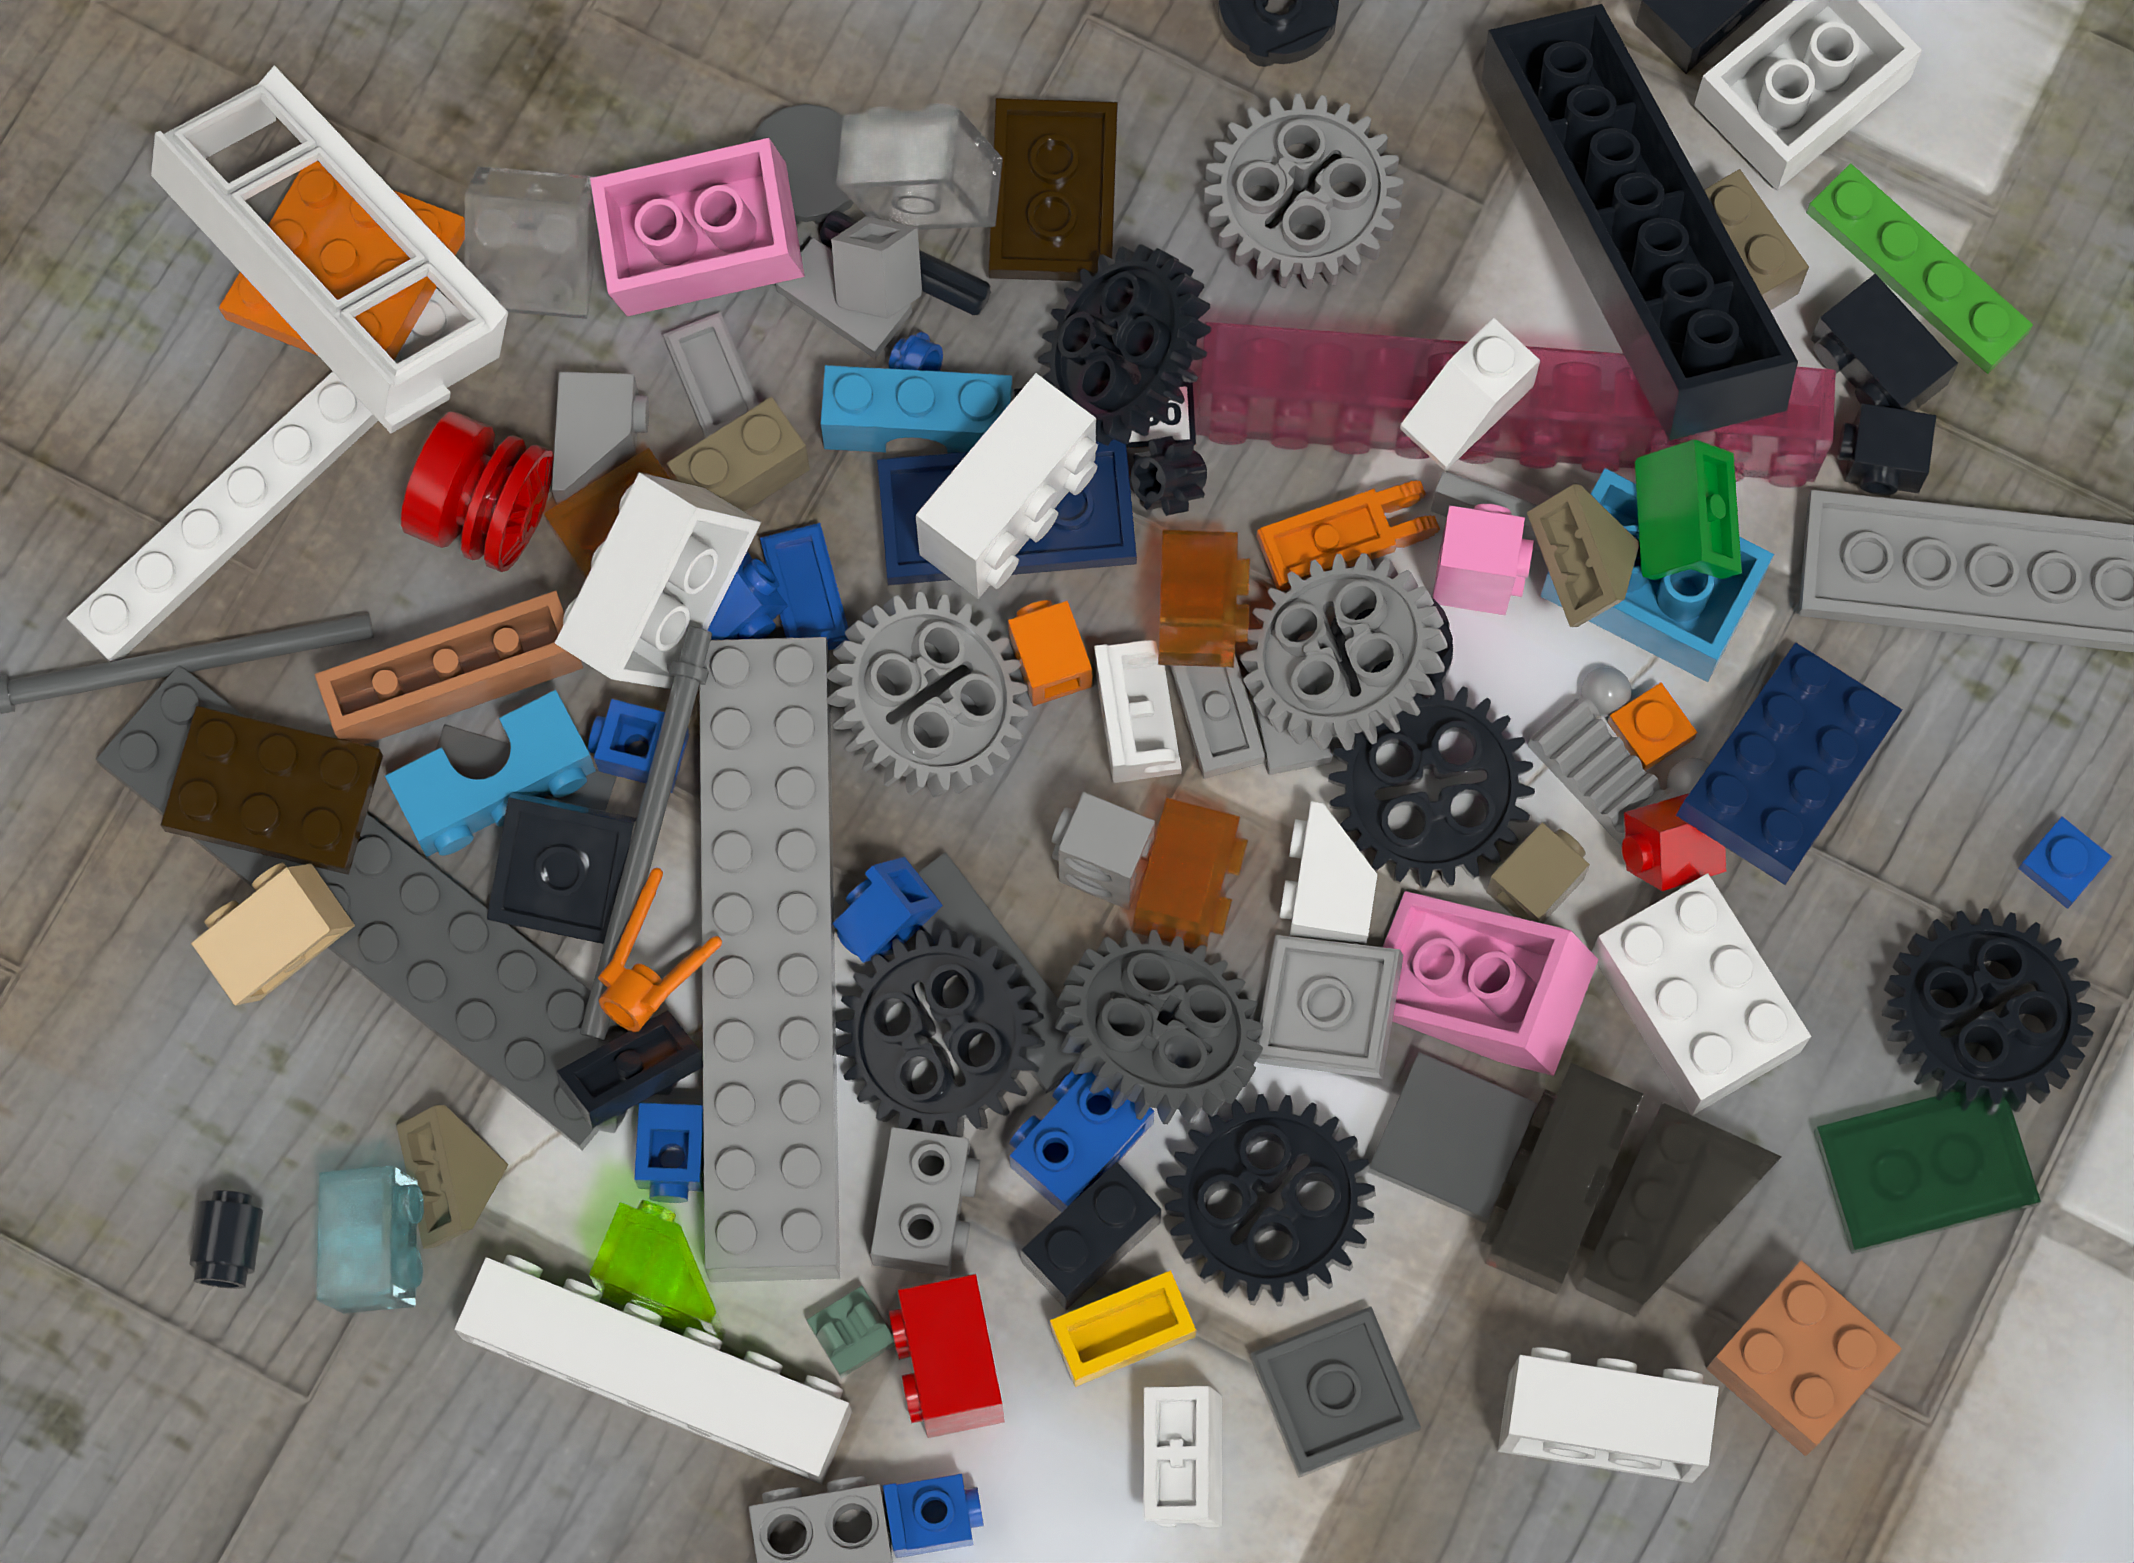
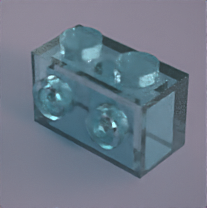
(368, 1239)

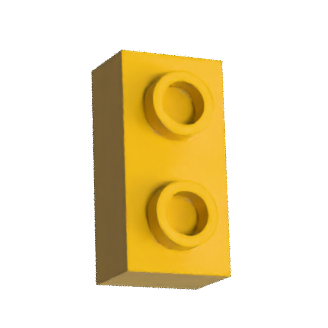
(1122, 1328)

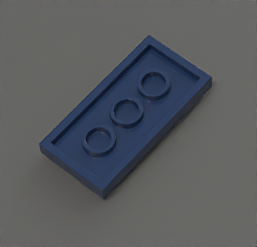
(1089, 531)
(1789, 763)

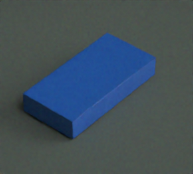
(806, 584)

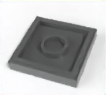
(1452, 1137)
(1335, 1391)

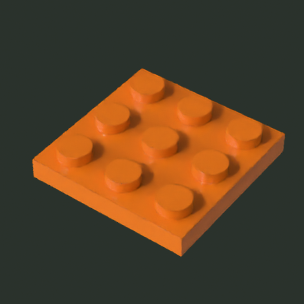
(344, 253)

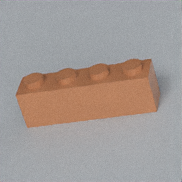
(447, 671)

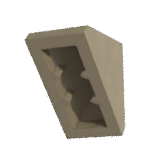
(1584, 553)
(452, 1171)

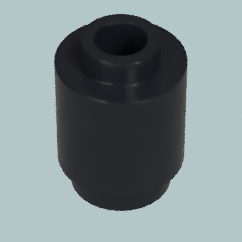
(225, 1240)

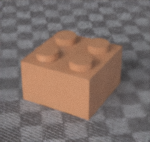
(1803, 1358)

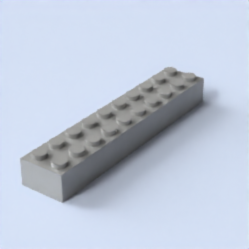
(773, 978)

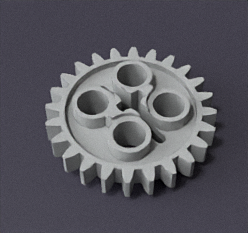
(1345, 223)
(1289, 671)
(961, 742)

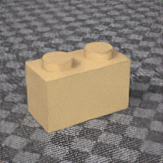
(271, 932)

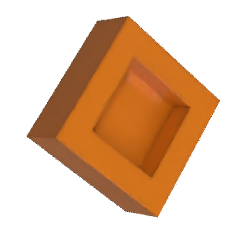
(1652, 726)

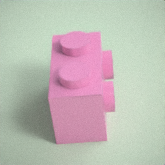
(1482, 559)

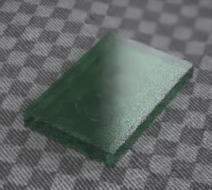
(1924, 1169)

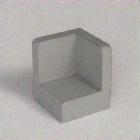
(876, 267)

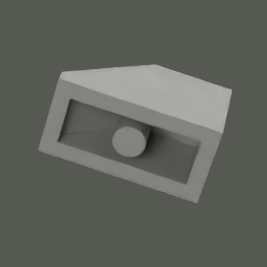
(595, 428)

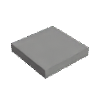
(1329, 1006)

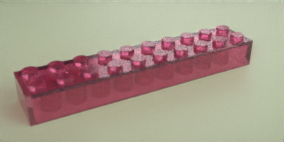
(1581, 410)

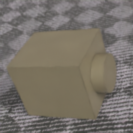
(1539, 874)

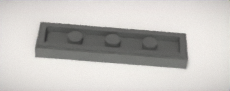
(968, 914)

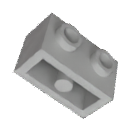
(923, 1202)

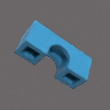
(877, 405)
(449, 808)

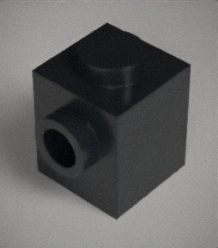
(1887, 449)

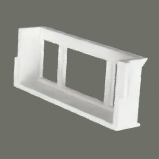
(387, 389)

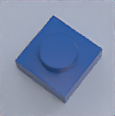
(2064, 862)

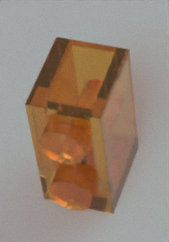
(1200, 598)
(1188, 874)

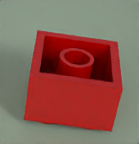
(950, 1354)

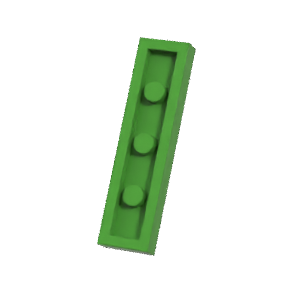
(1919, 268)

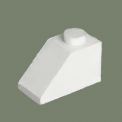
(1471, 394)

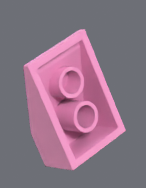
(1489, 980)

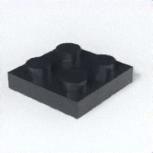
(559, 867)

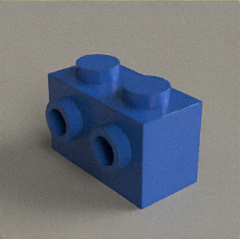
(1075, 1140)

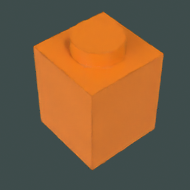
(1049, 651)

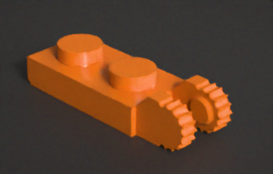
(1343, 528)

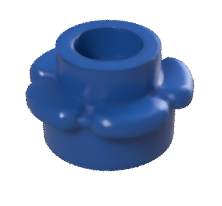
(916, 354)

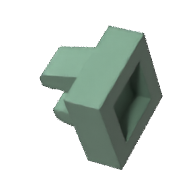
(851, 1332)

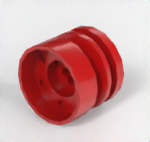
(477, 492)

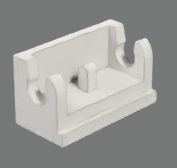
(1136, 711)
(1183, 1456)

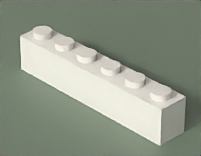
(654, 1369)

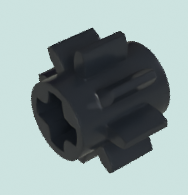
(1168, 475)

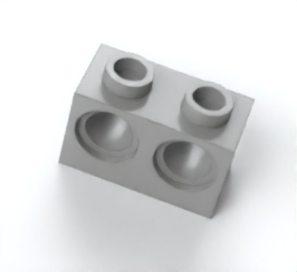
(1103, 849)
(819, 1517)

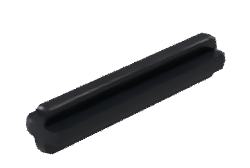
(937, 276)

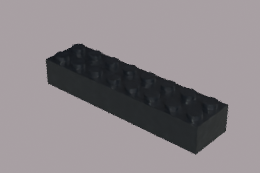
(1638, 222)

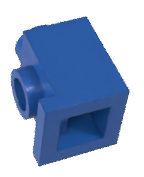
(619, 729)
(885, 908)
(666, 1128)
(916, 1536)

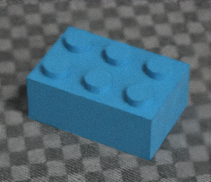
(1681, 615)

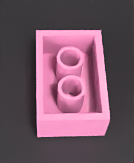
(697, 227)

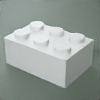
(1805, 82)
(1008, 487)
(655, 578)
(1700, 994)
(1608, 1416)

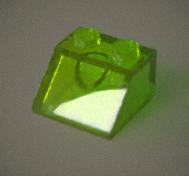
(652, 1266)

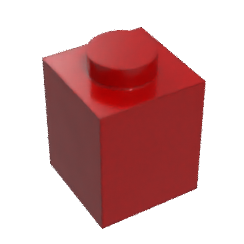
(1668, 849)

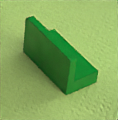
(1688, 511)

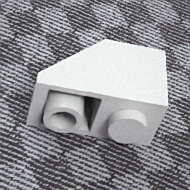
(1333, 884)

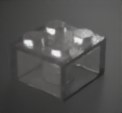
(919, 168)

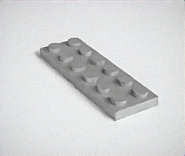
(1968, 570)

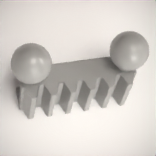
(1597, 764)

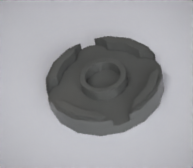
(810, 146)

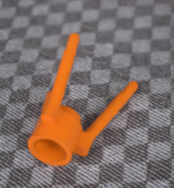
(639, 992)

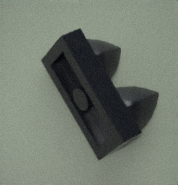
(630, 1071)

